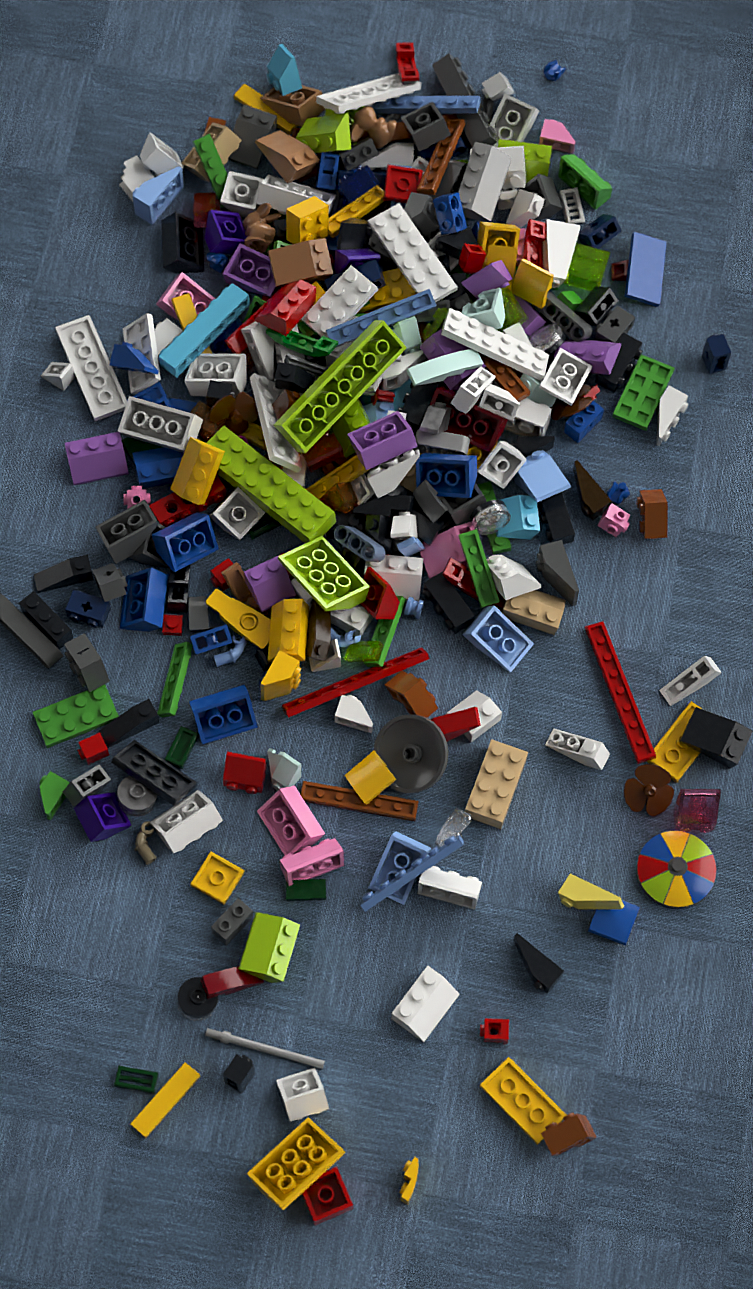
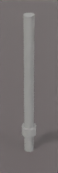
(227, 1038)

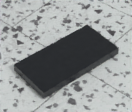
(154, 772)

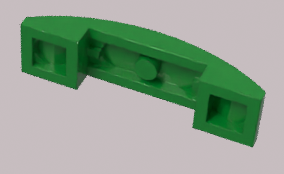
(304, 344)

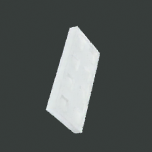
(340, 302)
(142, 336)

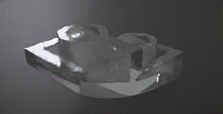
(453, 826)

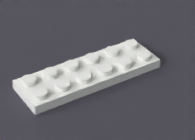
(367, 93)
(412, 253)
(495, 344)
(92, 367)
(277, 446)

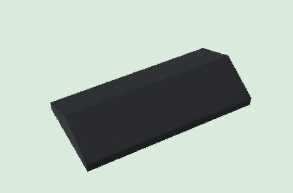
(426, 529)

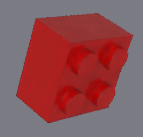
(327, 1197)

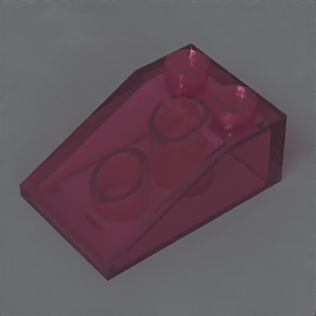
(696, 809)

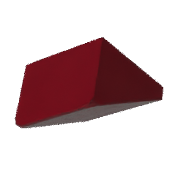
(619, 271)

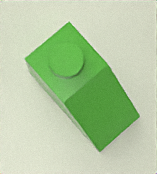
(51, 793)

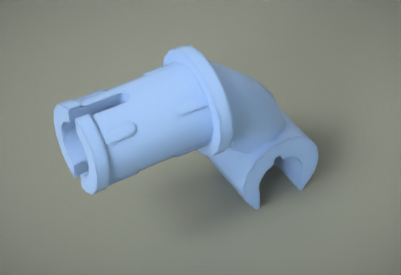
(346, 640)
(232, 655)

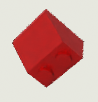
(381, 599)
(244, 772)

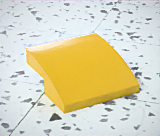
(532, 283)
(370, 777)

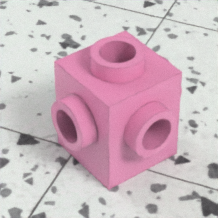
(136, 491)
(614, 520)

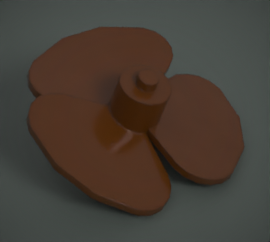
(562, 409)
(238, 411)
(652, 785)

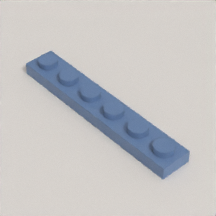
(444, 104)
(390, 314)
(418, 867)

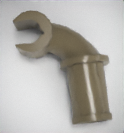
(141, 844)

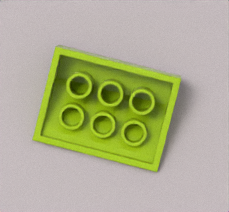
(325, 575)

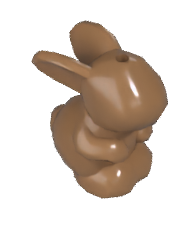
(377, 129)
(258, 231)

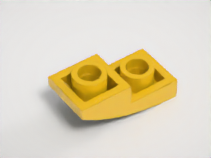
(411, 1173)

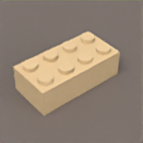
(496, 783)

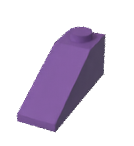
(535, 319)

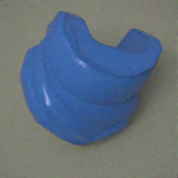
(553, 71)
(217, 261)
(618, 492)

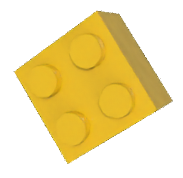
(307, 221)

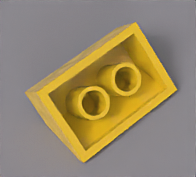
(197, 471)
(289, 629)
(281, 677)

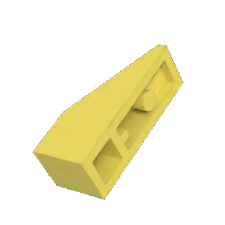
(585, 895)

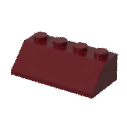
(477, 424)

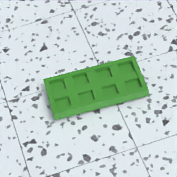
(643, 392)
(75, 715)

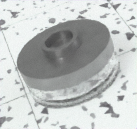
(135, 797)

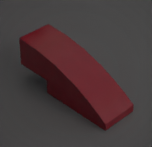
(228, 982)

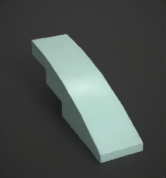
(444, 366)

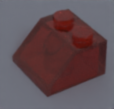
(323, 452)

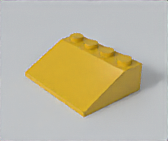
(295, 1163)

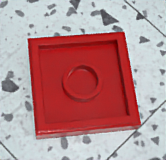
(401, 182)

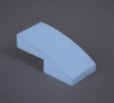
(410, 546)

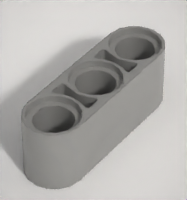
(442, 443)

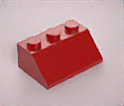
(288, 307)

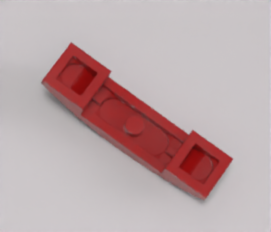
(406, 62)
(533, 242)
(461, 578)

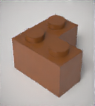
(654, 513)
(412, 694)
(570, 1133)

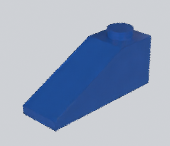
(131, 359)

